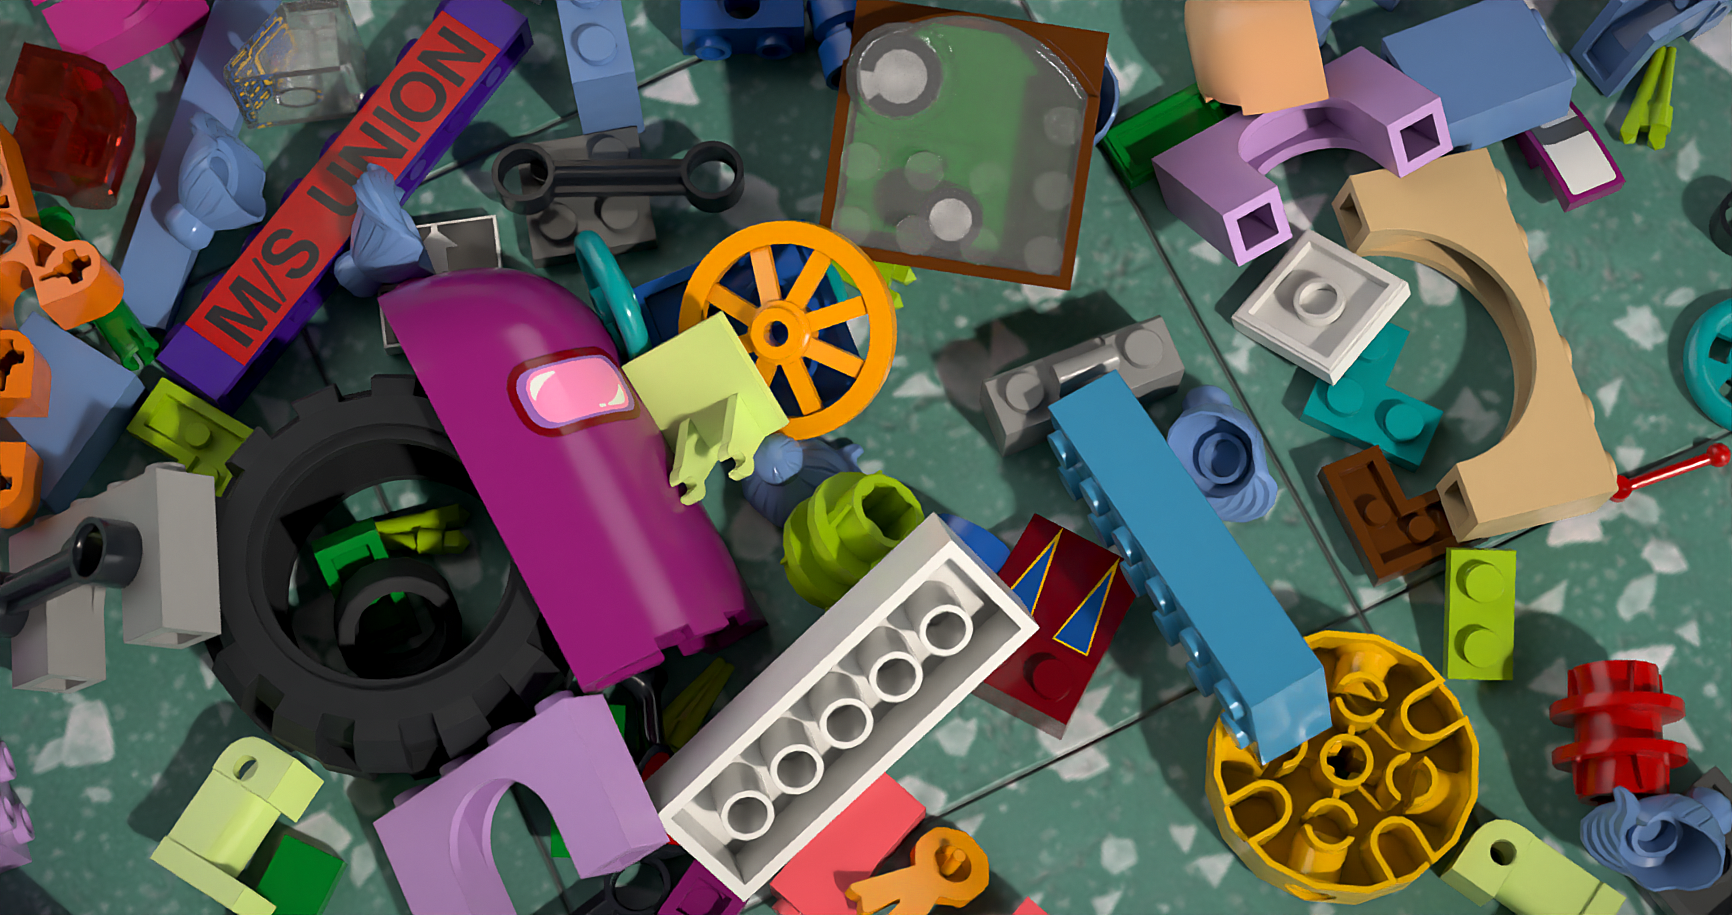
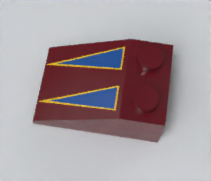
(1078, 604)

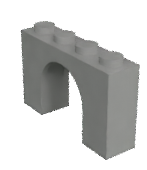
(165, 606)

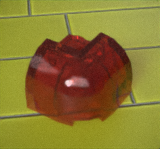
(72, 126)

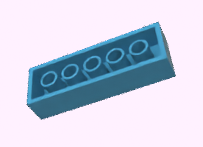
(1190, 568)

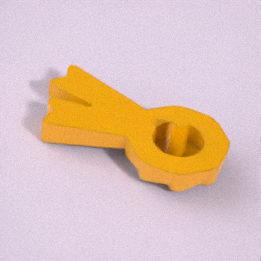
(943, 871)

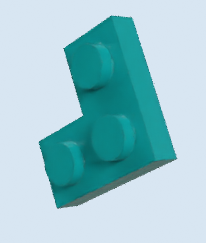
(1369, 412)

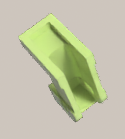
(232, 818)
(1531, 876)

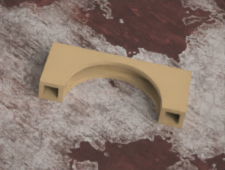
(1461, 224)

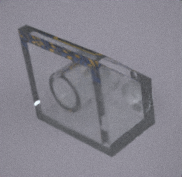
(300, 66)

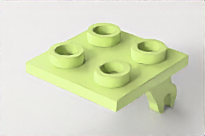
(706, 402)

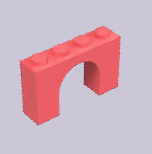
(851, 851)

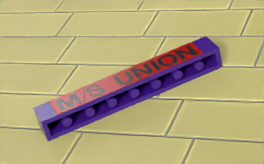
(289, 262)

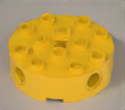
(1396, 810)

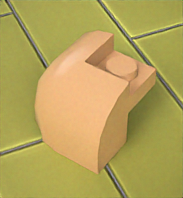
(1255, 53)

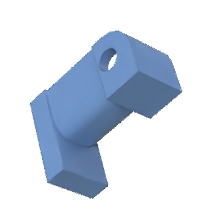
(1633, 30)

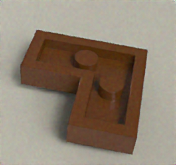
(1382, 525)

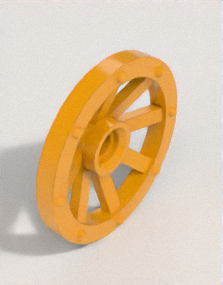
(799, 319)

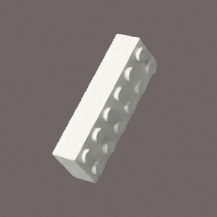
(839, 707)

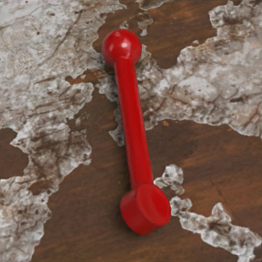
(1716, 455)

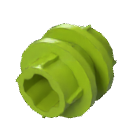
(845, 533)

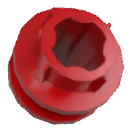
(1618, 730)

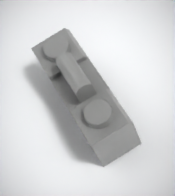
(1020, 397)

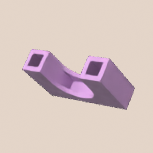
(1219, 174)
(563, 754)

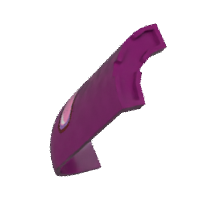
(571, 470)

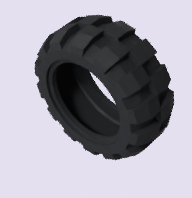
(262, 520)

